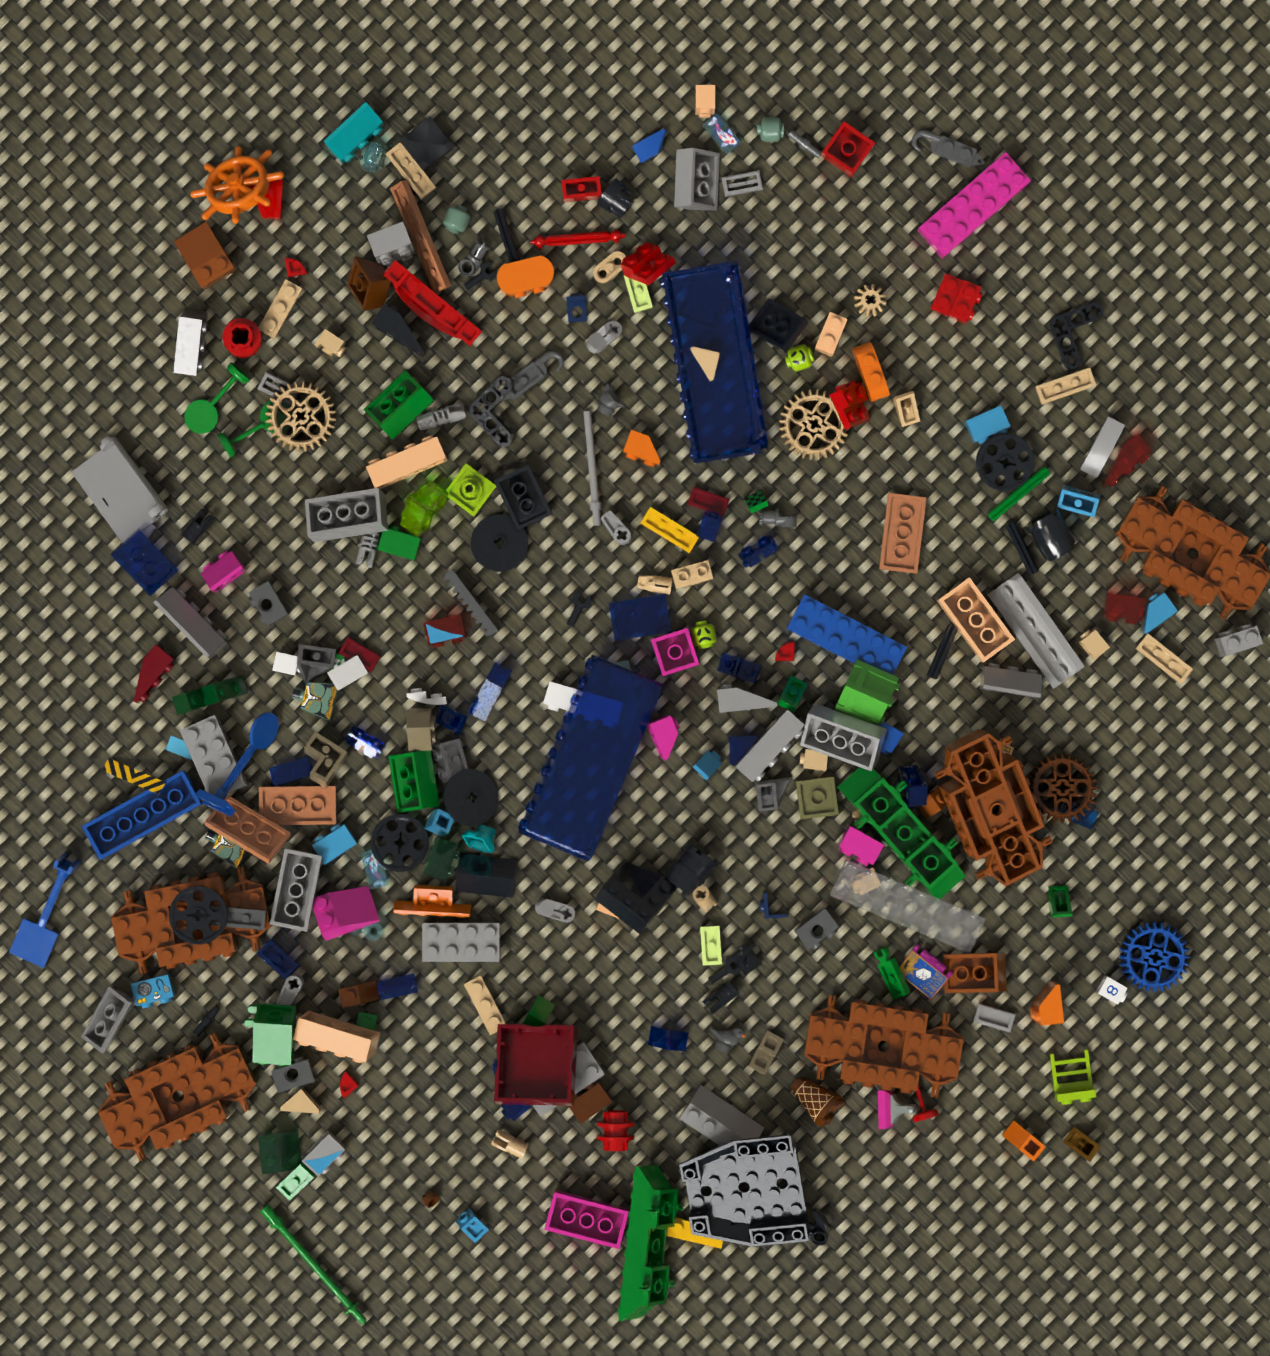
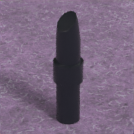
(206, 1021)

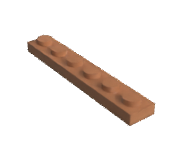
(420, 236)

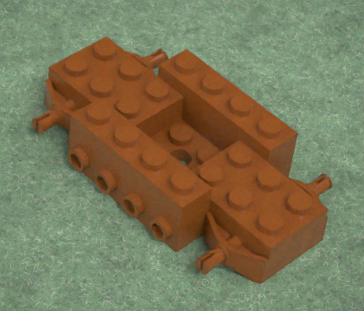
(1218, 564)
(980, 783)
(147, 929)
(910, 1053)
(154, 1112)

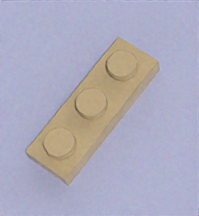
(410, 171)
(280, 309)
(1065, 386)
(1164, 658)
(484, 1004)

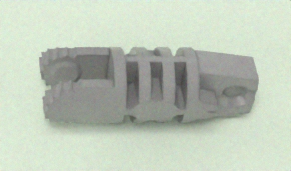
(443, 416)
(368, 543)

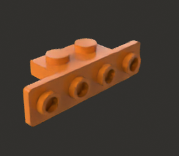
(432, 901)

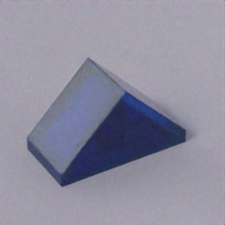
(451, 719)
(739, 746)
(668, 1038)

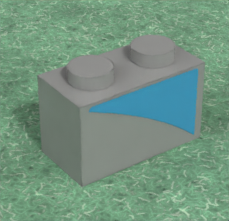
(323, 1153)

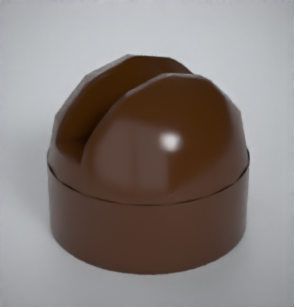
(430, 1199)

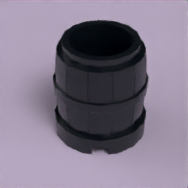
(1051, 535)
(690, 869)

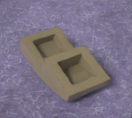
(765, 1052)

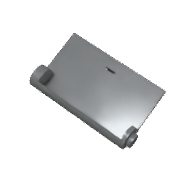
(126, 492)

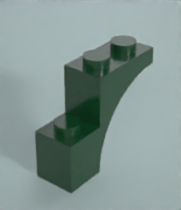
(209, 695)

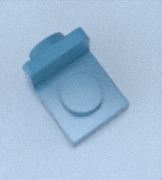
(471, 1225)

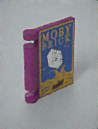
(924, 972)

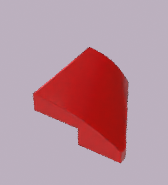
(275, 195)

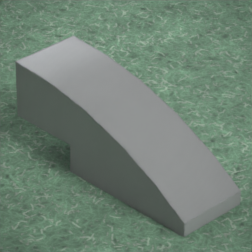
(1102, 447)

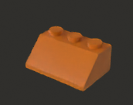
(1047, 1006)

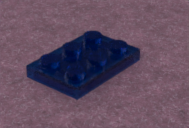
(144, 562)
(640, 617)

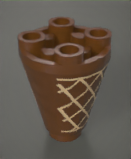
(817, 1101)

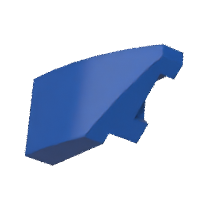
(650, 146)

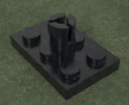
(777, 325)

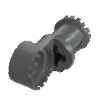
(474, 257)
(772, 517)

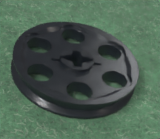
(1008, 469)
(392, 836)
(204, 907)

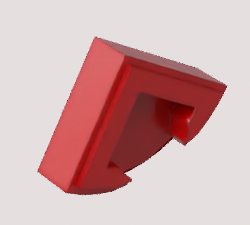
(294, 267)
(786, 652)
(347, 1084)

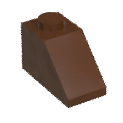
(359, 993)

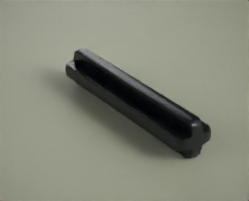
(506, 235)
(1022, 548)
(942, 652)

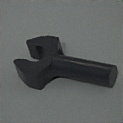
(481, 276)
(577, 609)
(724, 971)

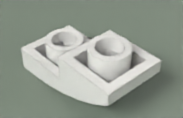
(419, 696)

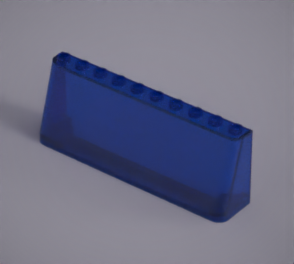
(711, 314)
(590, 758)

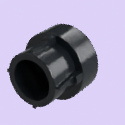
(616, 199)

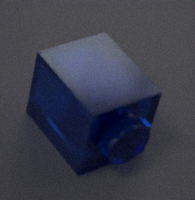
(709, 526)

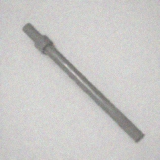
(595, 506)

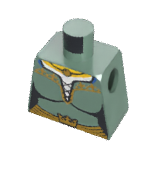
(317, 698)
(226, 849)

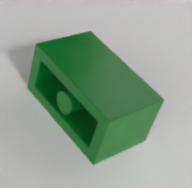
(399, 543)

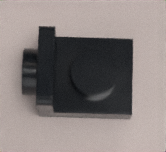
(747, 958)

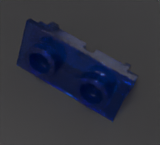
(750, 554)
(358, 737)
(397, 986)

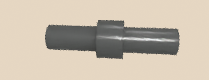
(805, 144)

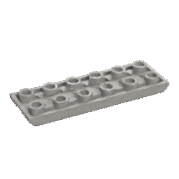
(1035, 630)

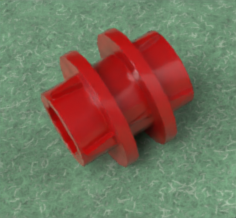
(242, 325)
(615, 1130)

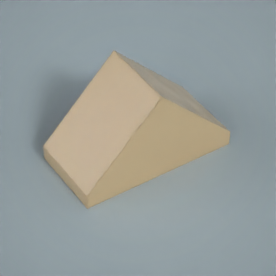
(707, 360)
(906, 408)
(301, 1103)

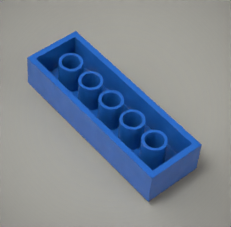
(844, 636)
(142, 815)

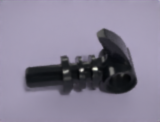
(819, 1229)

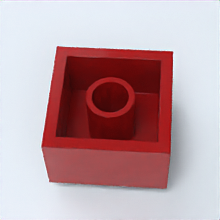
(847, 149)

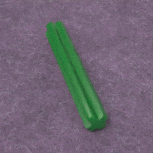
(1019, 493)

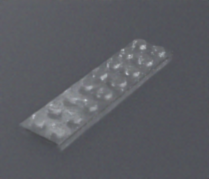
(907, 906)

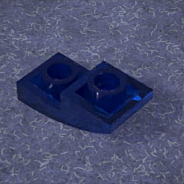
(739, 668)
(290, 771)

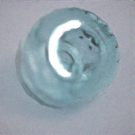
(372, 157)

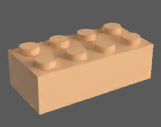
(406, 463)
(975, 620)
(336, 1036)

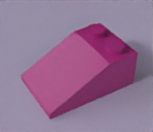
(344, 911)

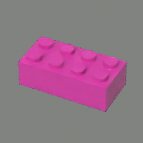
(586, 1219)

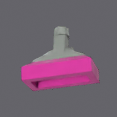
(891, 1108)

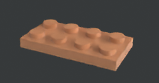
(902, 533)
(298, 805)
(249, 830)

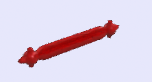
(579, 238)

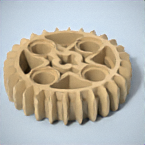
(286, 394)
(806, 419)

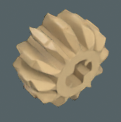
(870, 293)

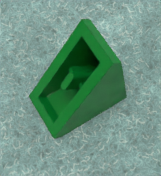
(1059, 901)
(539, 1012)

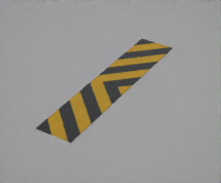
(133, 776)

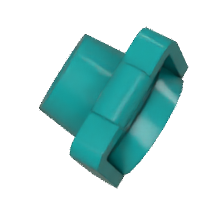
(480, 839)

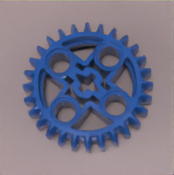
(1156, 982)

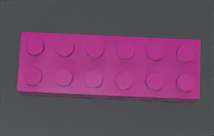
(974, 205)

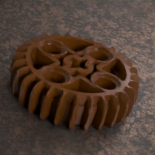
(1072, 787)

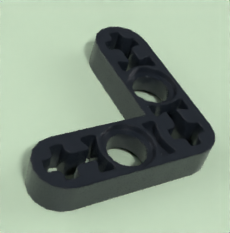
(1069, 325)
(488, 413)

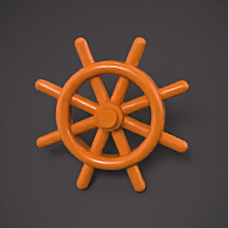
(237, 184)

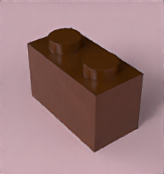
(590, 1101)

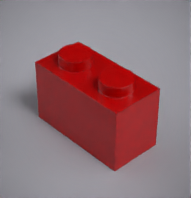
(581, 189)

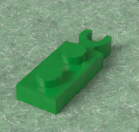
(891, 973)

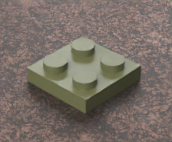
(817, 798)

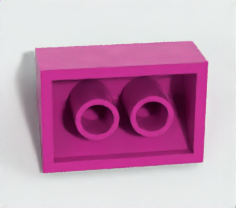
(663, 733)

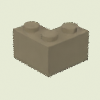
(420, 729)
(329, 758)

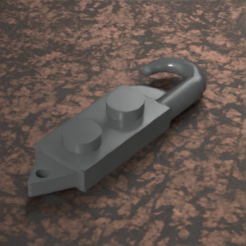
(949, 149)
(532, 375)

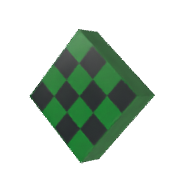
(756, 502)

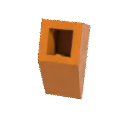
(641, 447)
(1023, 1140)

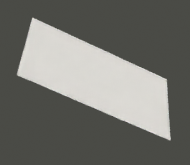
(347, 672)

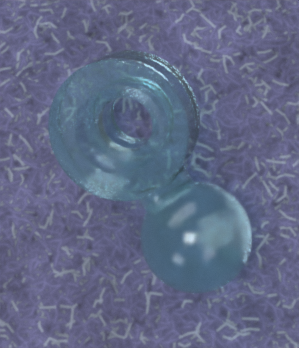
(367, 931)

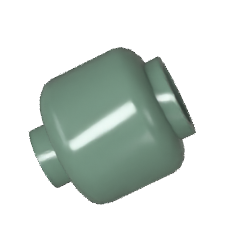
(770, 129)
(456, 219)

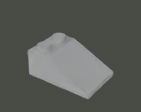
(736, 699)

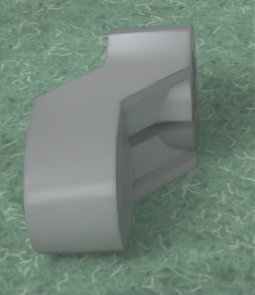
(610, 330)
(563, 912)

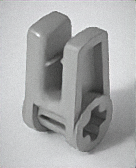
(614, 526)
(289, 993)

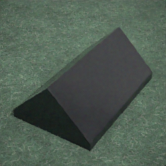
(485, 875)

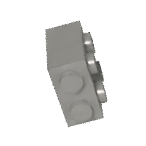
(1234, 642)

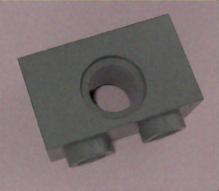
(277, 610)
(821, 918)
(305, 1074)

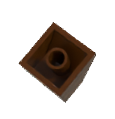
(368, 283)

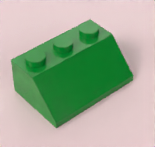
(398, 405)
(413, 781)

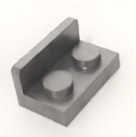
(449, 759)

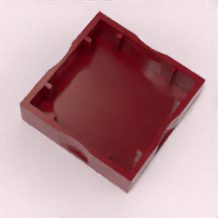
(536, 1065)

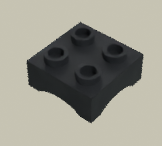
(426, 144)

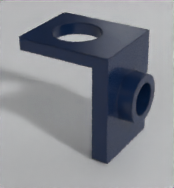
(576, 300)
(764, 907)

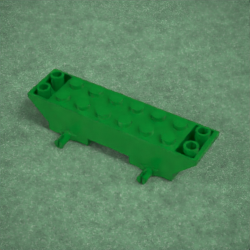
(902, 831)
(644, 1272)

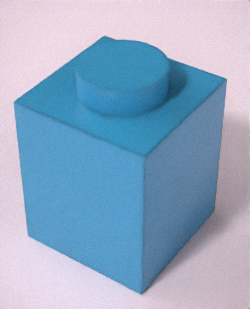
(439, 822)

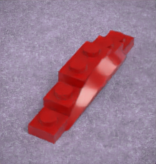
(429, 305)

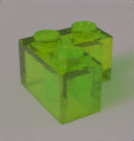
(422, 506)

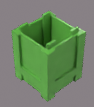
(867, 693)

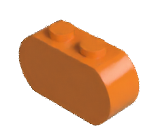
(525, 276)
(870, 371)

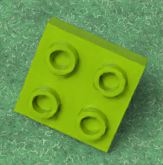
(470, 490)

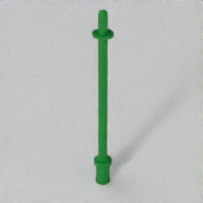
(277, 1223)

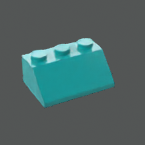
(354, 133)

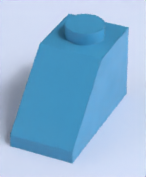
(1157, 611)
(707, 764)

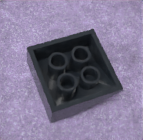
(635, 895)

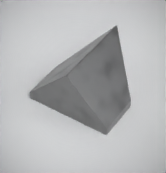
(314, 661)
(770, 793)

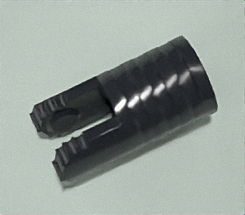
(194, 530)
(724, 994)

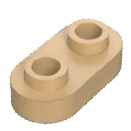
(609, 267)

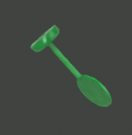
(202, 415)
(280, 416)

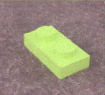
(638, 295)
(711, 945)

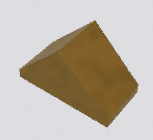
(1082, 1144)

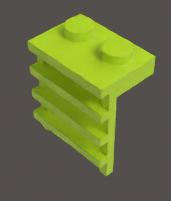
(1073, 1090)

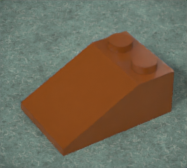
(205, 256)
(975, 972)

